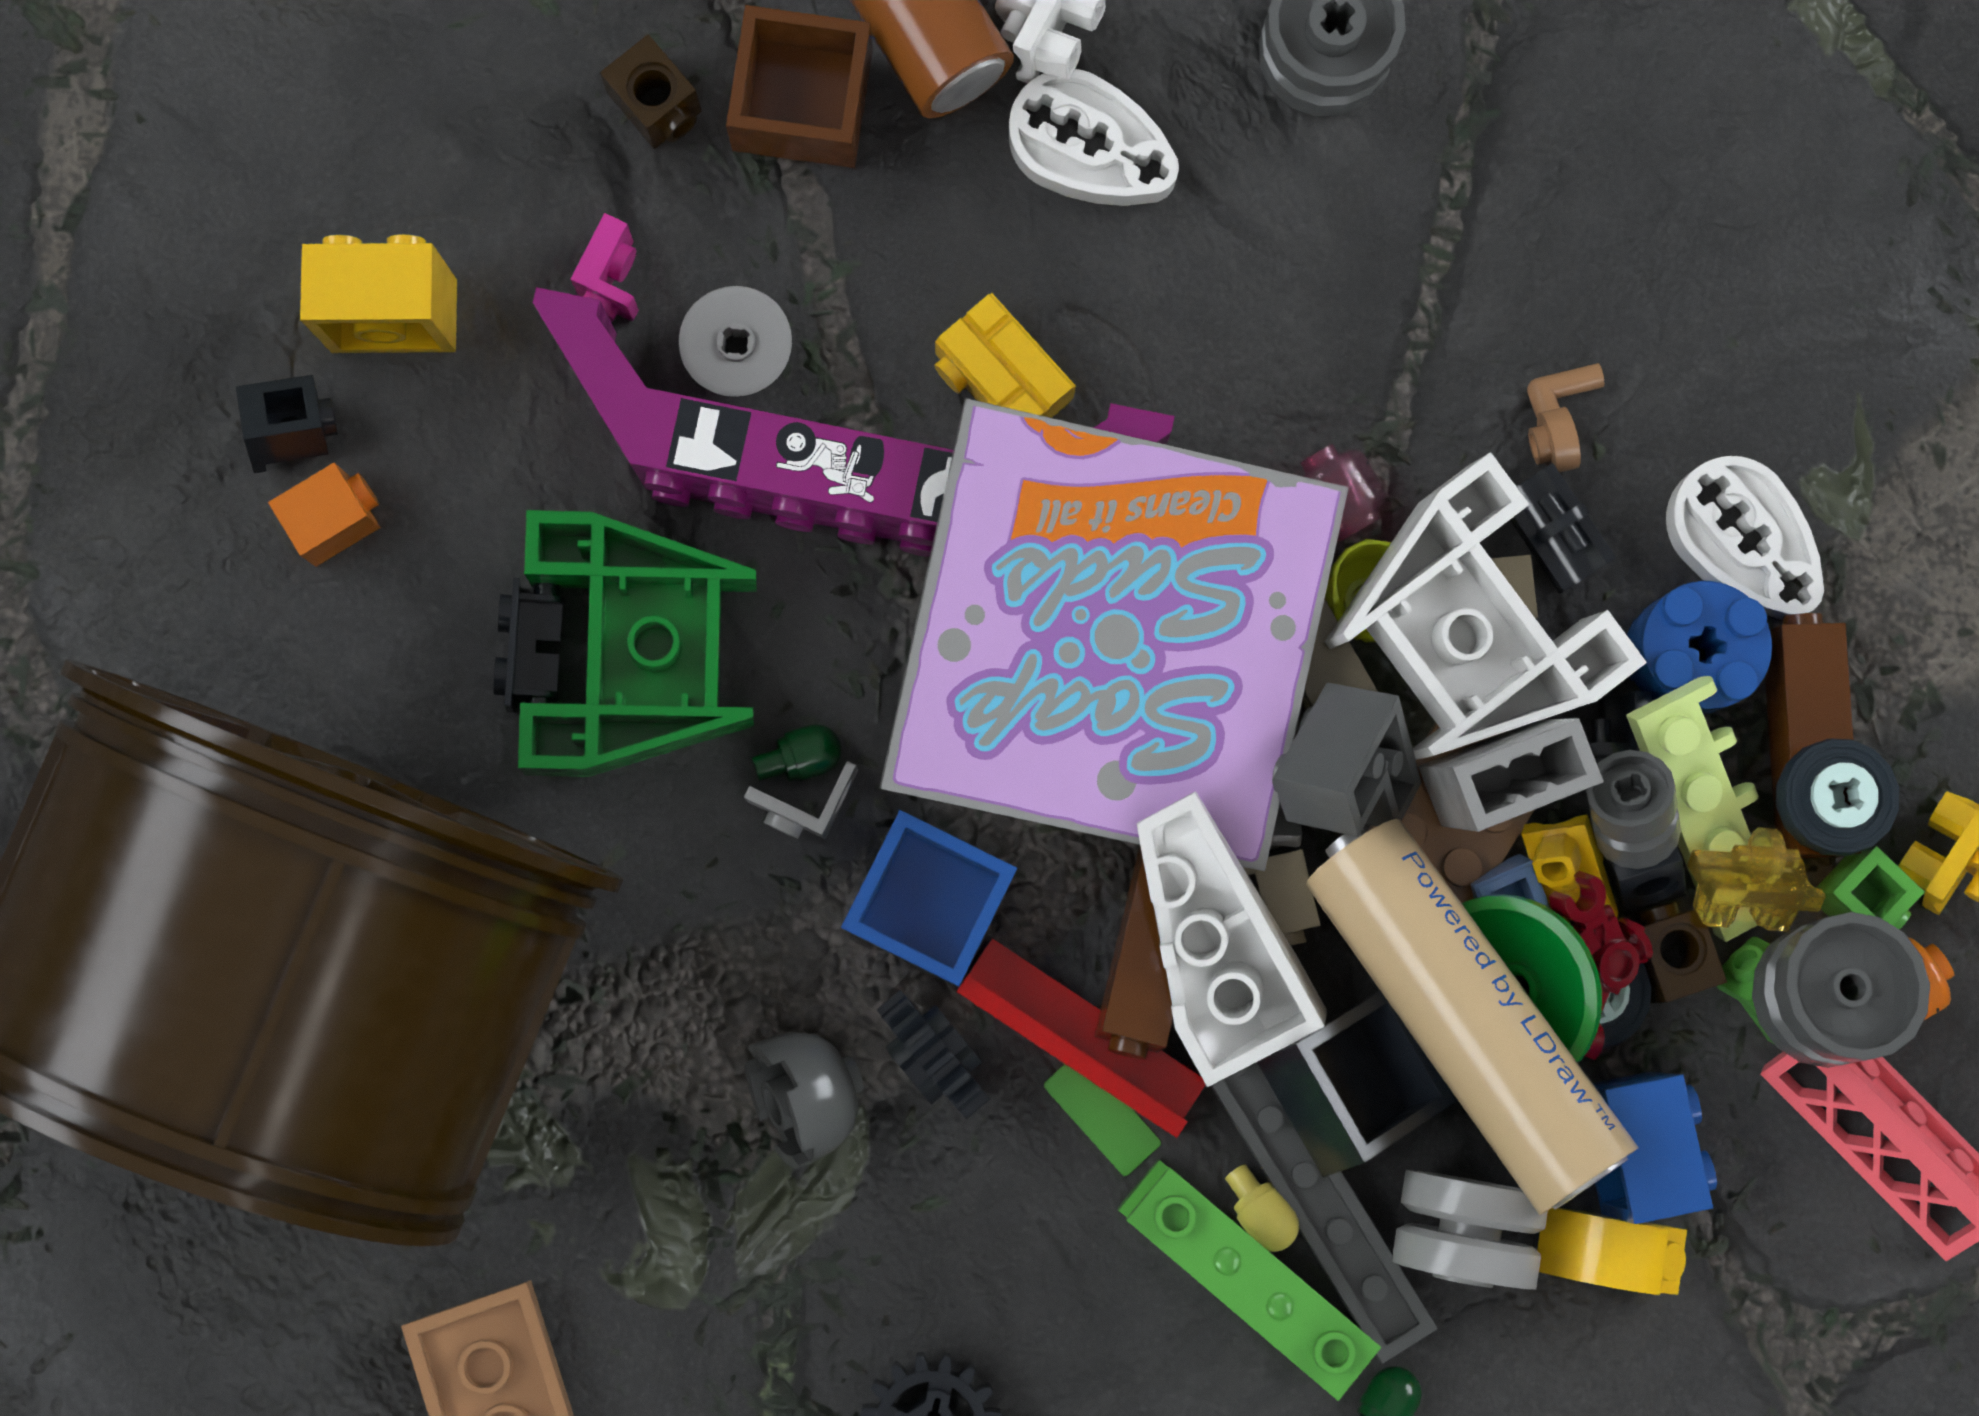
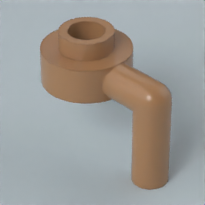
(1555, 435)

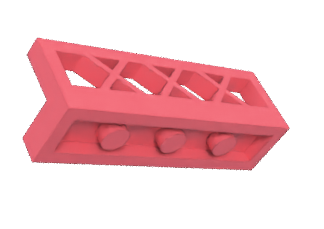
(1913, 1134)

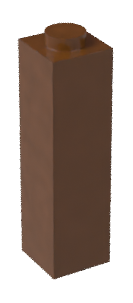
(1806, 697)
(1137, 993)

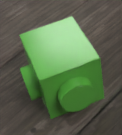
(1870, 886)

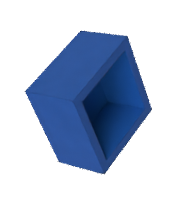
(929, 898)
(1668, 1169)

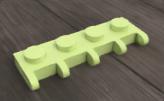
(1707, 803)

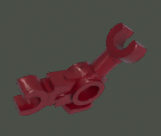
(1613, 943)

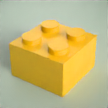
(378, 295)

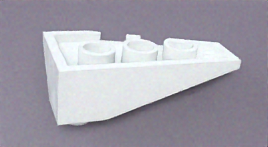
(1224, 956)

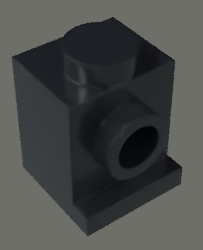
(284, 421)

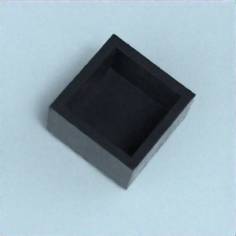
(1356, 1085)

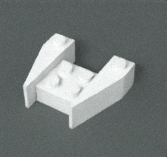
(1465, 631)

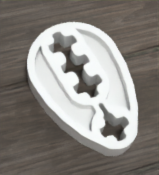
(1100, 108)
(1766, 507)

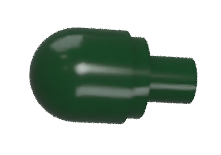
(800, 754)
(1391, 1393)

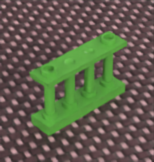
(1248, 1279)

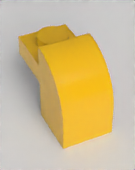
(1612, 1252)

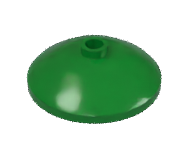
(1552, 961)

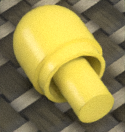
(1263, 1211)

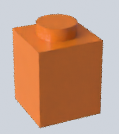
(326, 513)

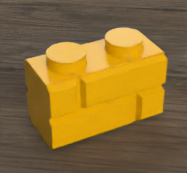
(1001, 362)

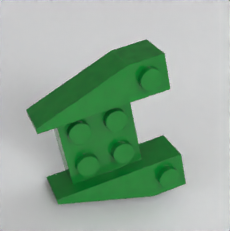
(648, 645)

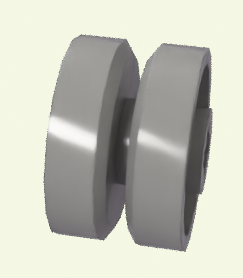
(1468, 1239)

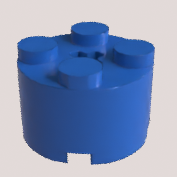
(1727, 628)

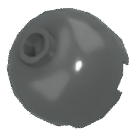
(805, 1093)

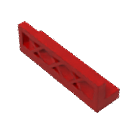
(1066, 1029)

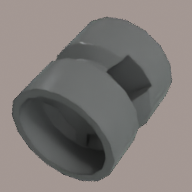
(1634, 810)

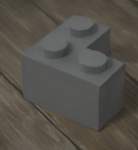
(1348, 763)

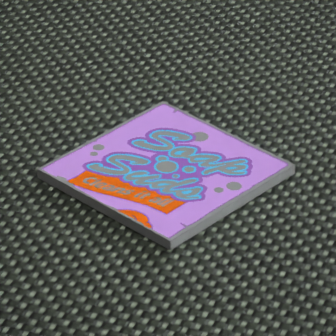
(1111, 630)

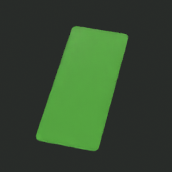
(1104, 1119)

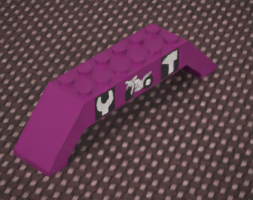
(765, 459)

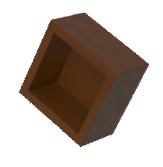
(799, 86)

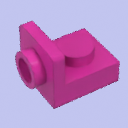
(605, 260)

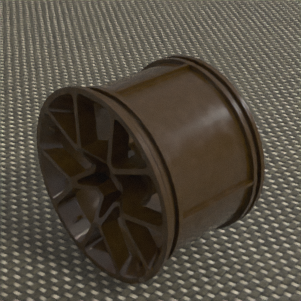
(271, 966)

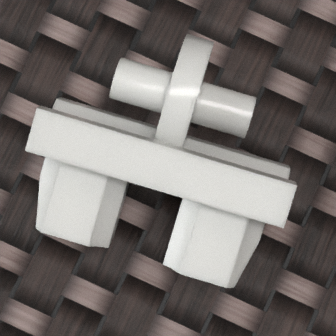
(1038, 34)

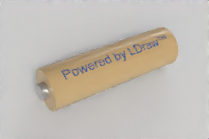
(1470, 1015)

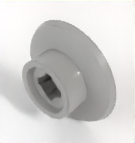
(738, 313)

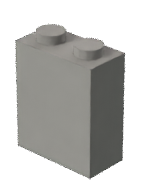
(1510, 774)

